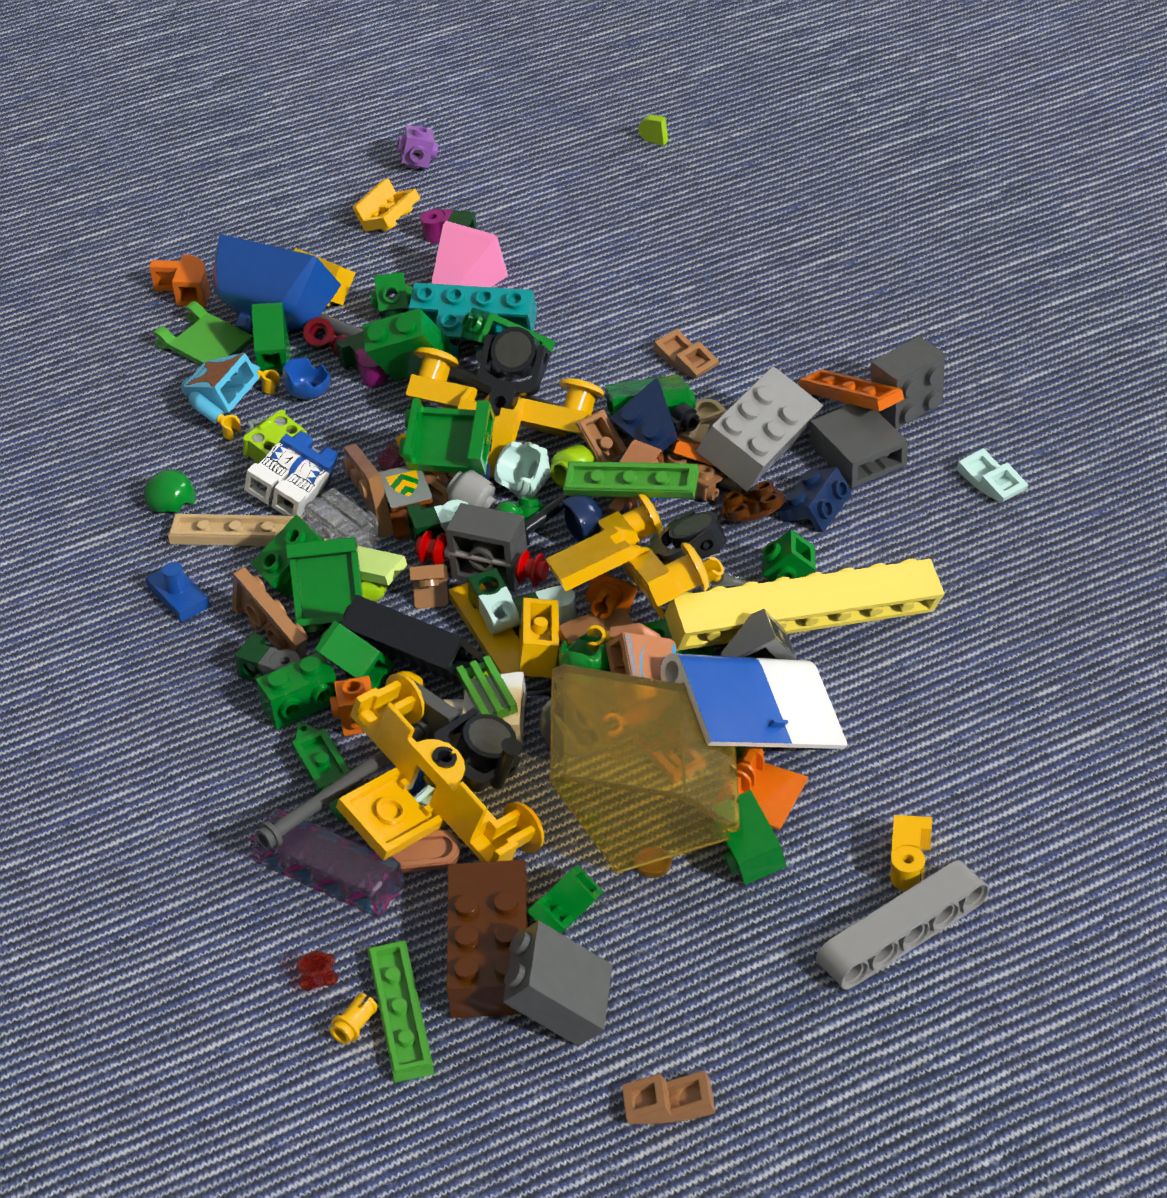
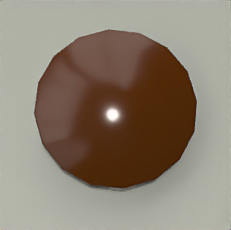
(752, 503)

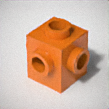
(344, 700)

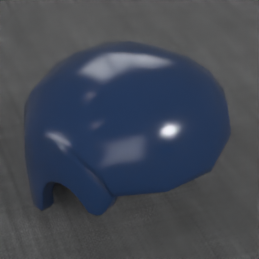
(581, 516)

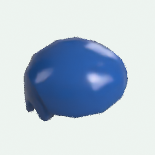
(304, 380)

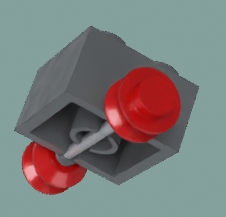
(483, 541)

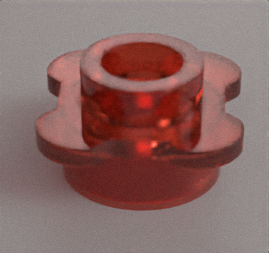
(316, 962)

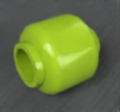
(560, 461)

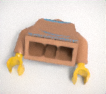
(633, 649)

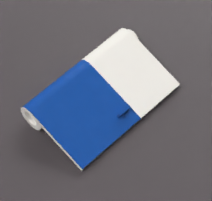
(757, 701)

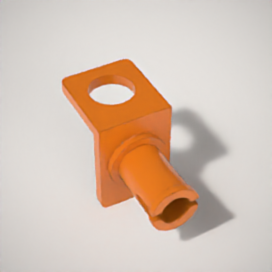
(610, 593)

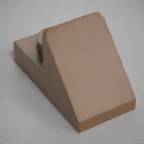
(430, 585)

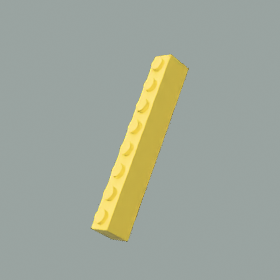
(806, 602)

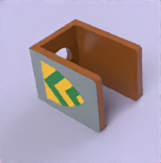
(402, 489)

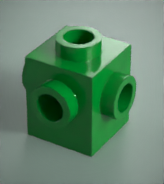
(387, 285)
(788, 557)

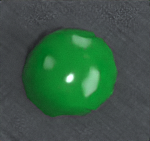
(169, 491)

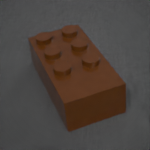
(484, 914)

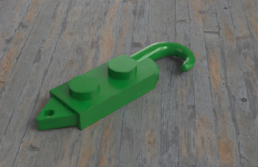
(320, 760)

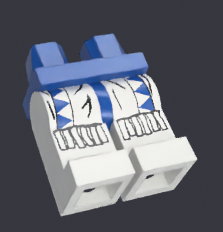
(291, 473)

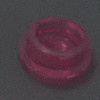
(389, 457)

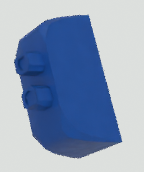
(264, 273)

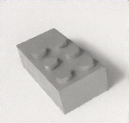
(759, 428)

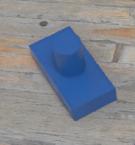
(177, 591)

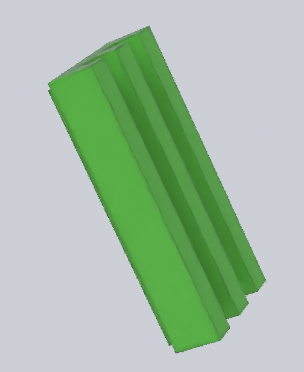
(477, 670)

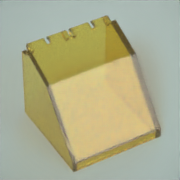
(638, 767)

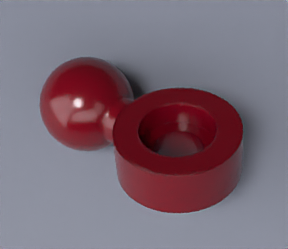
(322, 325)

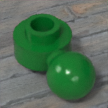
(527, 506)

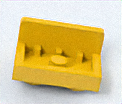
(384, 206)

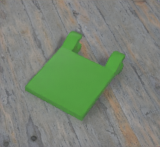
(205, 339)

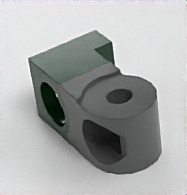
(258, 659)

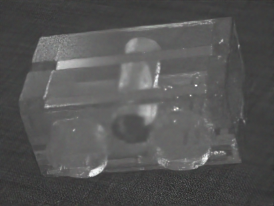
(340, 517)

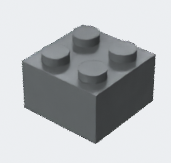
(919, 372)

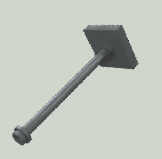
(436, 716)

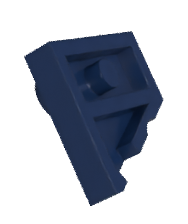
(647, 418)

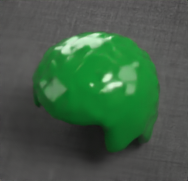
(579, 655)

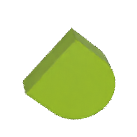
(654, 129)

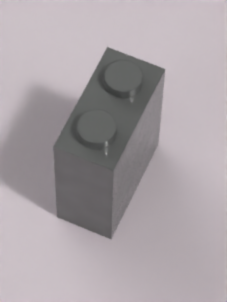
(858, 443)
(557, 983)

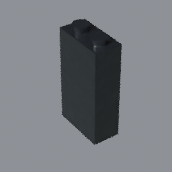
(409, 639)

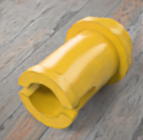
(347, 1025)

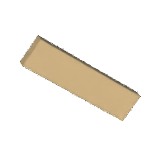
(226, 529)

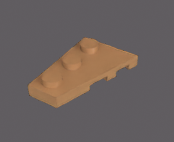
(369, 485)
(251, 597)

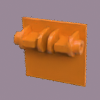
(771, 785)

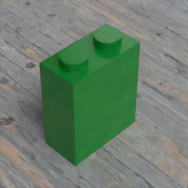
(396, 337)
(673, 387)

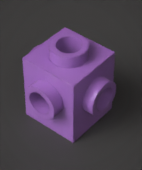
(417, 147)

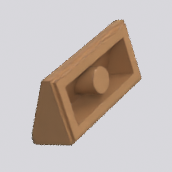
(601, 436)

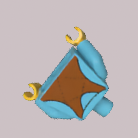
(222, 384)

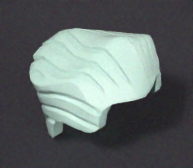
(522, 468)

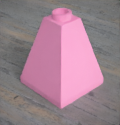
(468, 257)

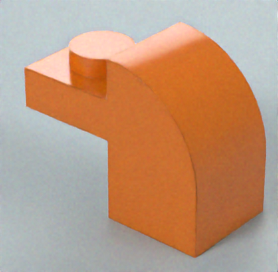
(184, 277)

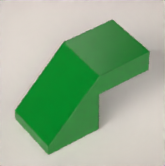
(566, 900)

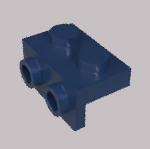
(816, 497)

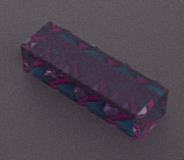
(333, 866)

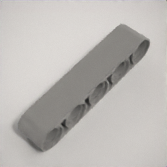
(902, 924)

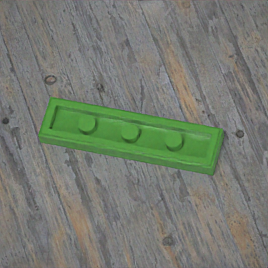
(630, 479)
(400, 1011)

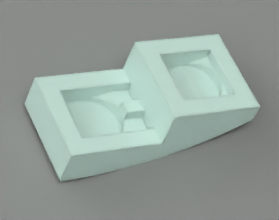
(991, 478)

